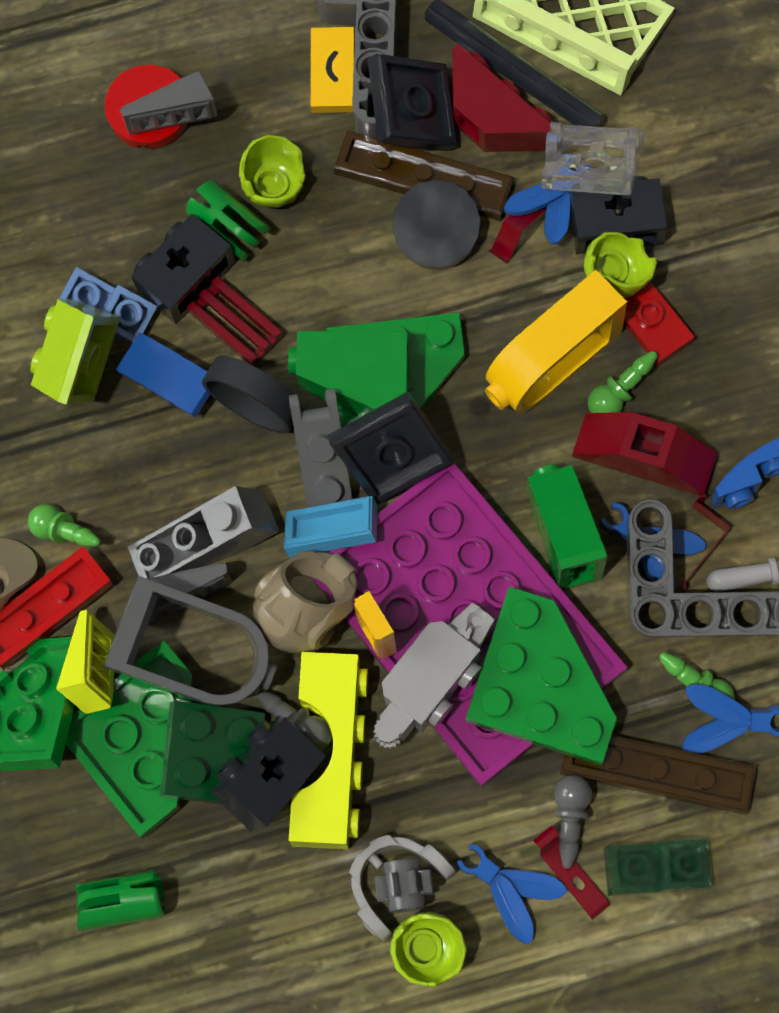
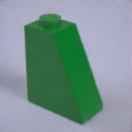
(360, 365)
(566, 526)

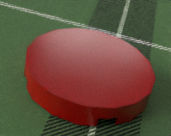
(134, 85)

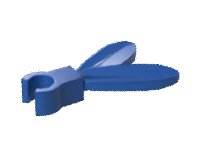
(536, 198)
(684, 542)
(730, 721)
(509, 886)

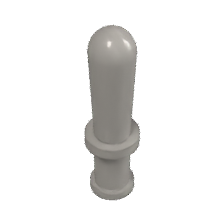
(743, 576)

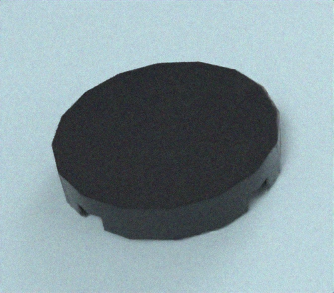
(436, 224)

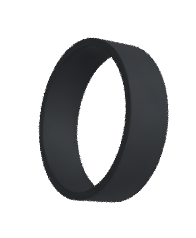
(250, 393)

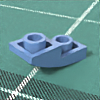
(132, 309)

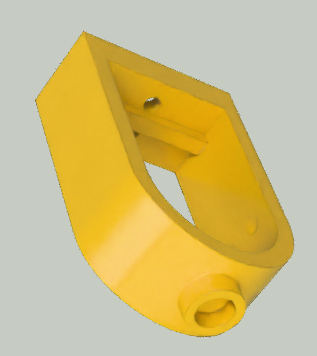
(556, 345)

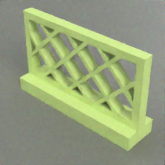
(580, 51)

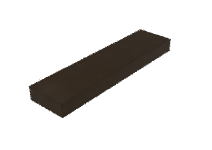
(404, 167)
(669, 774)

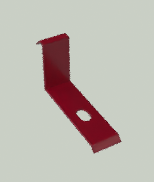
(510, 233)
(714, 519)
(590, 897)

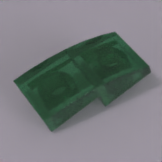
(657, 867)

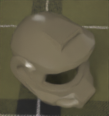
(292, 619)

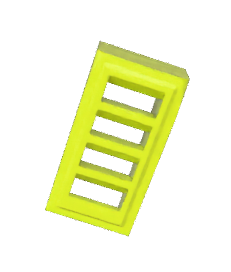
(83, 675)

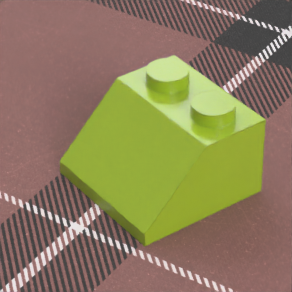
(73, 351)

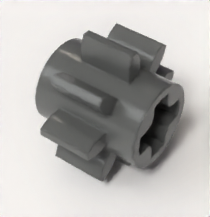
(404, 885)

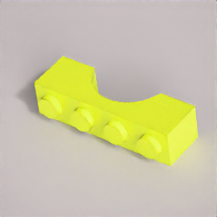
(323, 811)

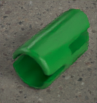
(222, 214)
(119, 900)

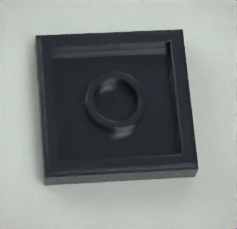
(412, 102)
(391, 448)

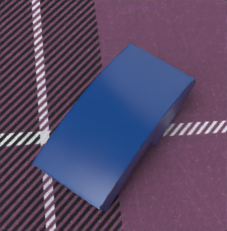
(165, 374)
(744, 479)

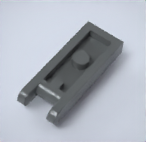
(321, 468)

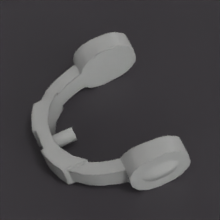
(377, 846)

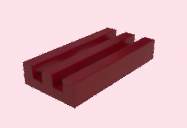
(208, 298)

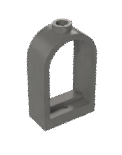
(133, 627)

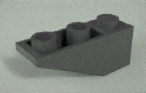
(206, 534)

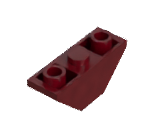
(492, 108)
(645, 450)

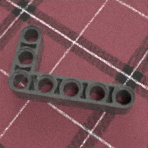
(675, 604)

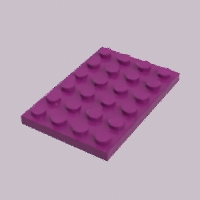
(432, 560)

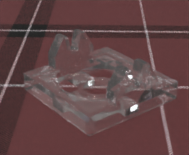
(611, 178)

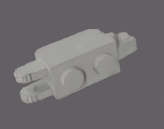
(430, 674)

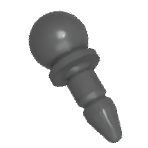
(312, 727)
(572, 796)

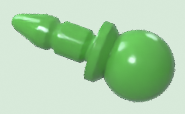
(611, 397)
(51, 524)
(688, 675)

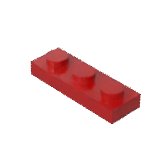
(49, 604)

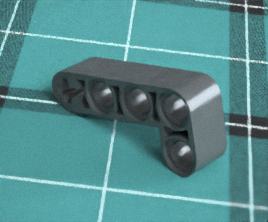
(368, 18)

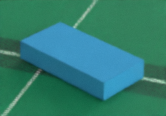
(331, 526)

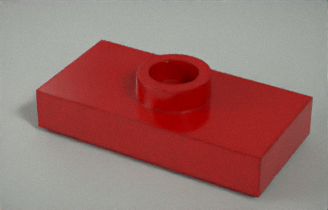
(656, 324)

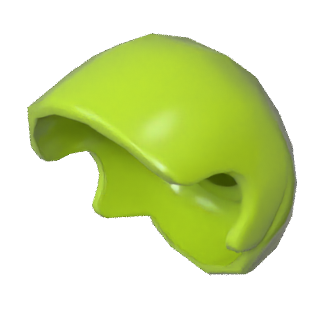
(272, 171)
(620, 262)
(428, 949)

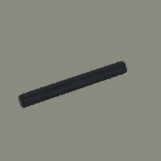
(512, 65)

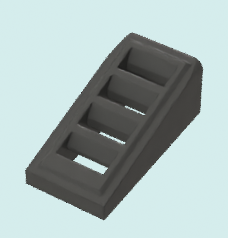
(172, 105)
(196, 582)

